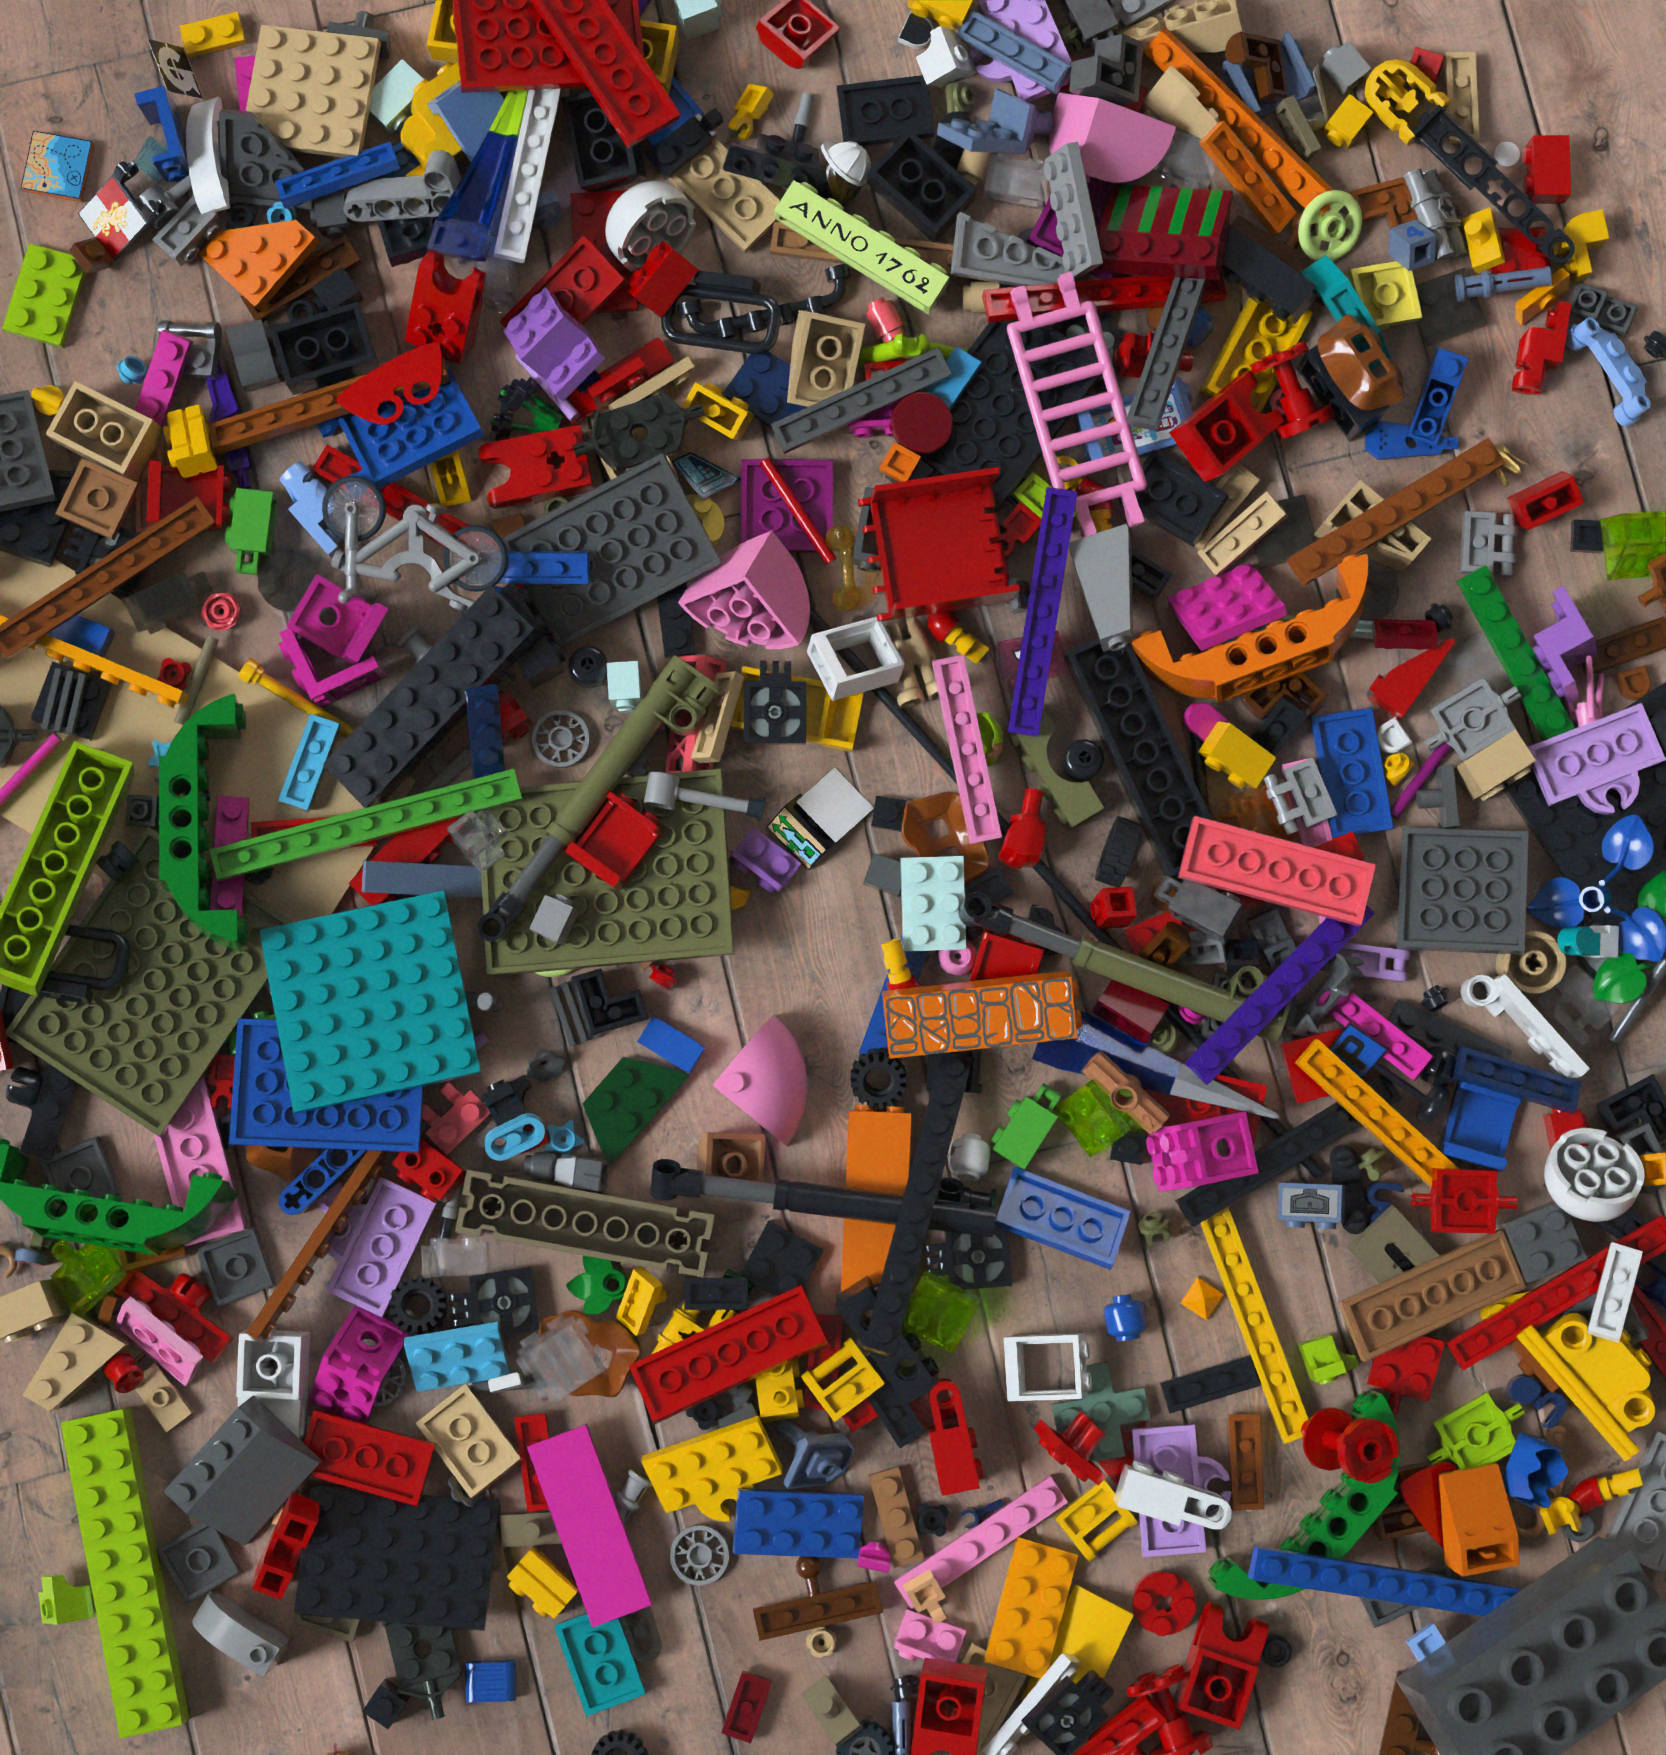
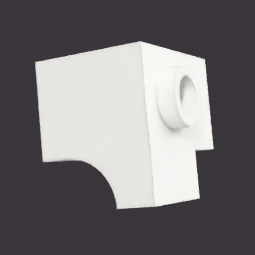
(945, 59)

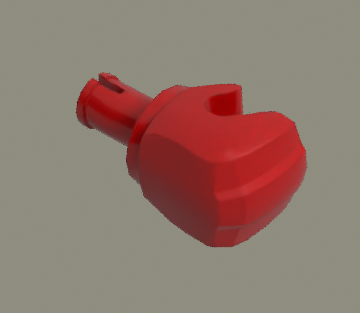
(1133, 353)
(1026, 835)

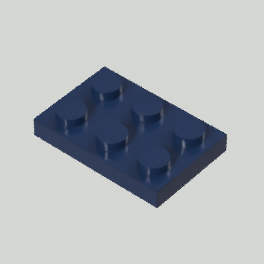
(764, 386)

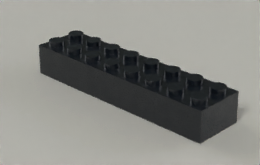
(432, 697)
(1139, 747)

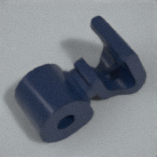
(1372, 1198)
(1526, 1390)

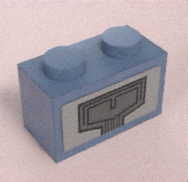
(1311, 1203)

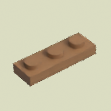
(896, 1517)

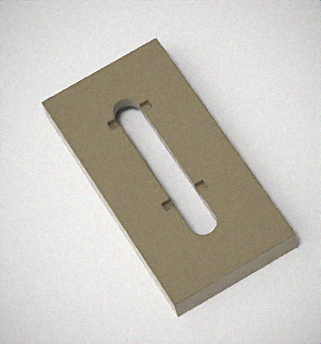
(1390, 1228)

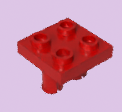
(1074, 1446)

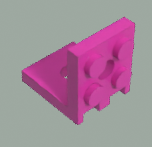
(353, 626)
(333, 687)
(1188, 1154)
(356, 1366)

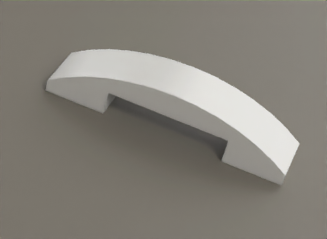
(203, 157)

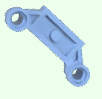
(1618, 366)

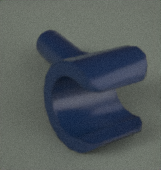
(980, 1512)

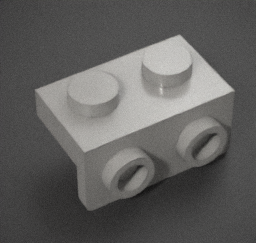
(187, 232)

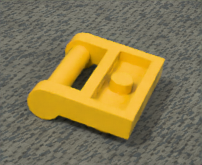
(849, 1388)
(1089, 1512)

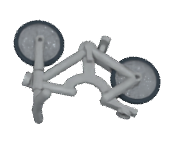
(356, 511)

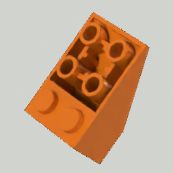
(1477, 1521)

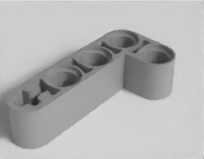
(405, 195)

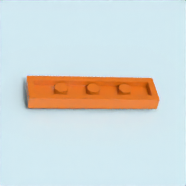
(1247, 177)

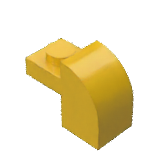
(1587, 233)

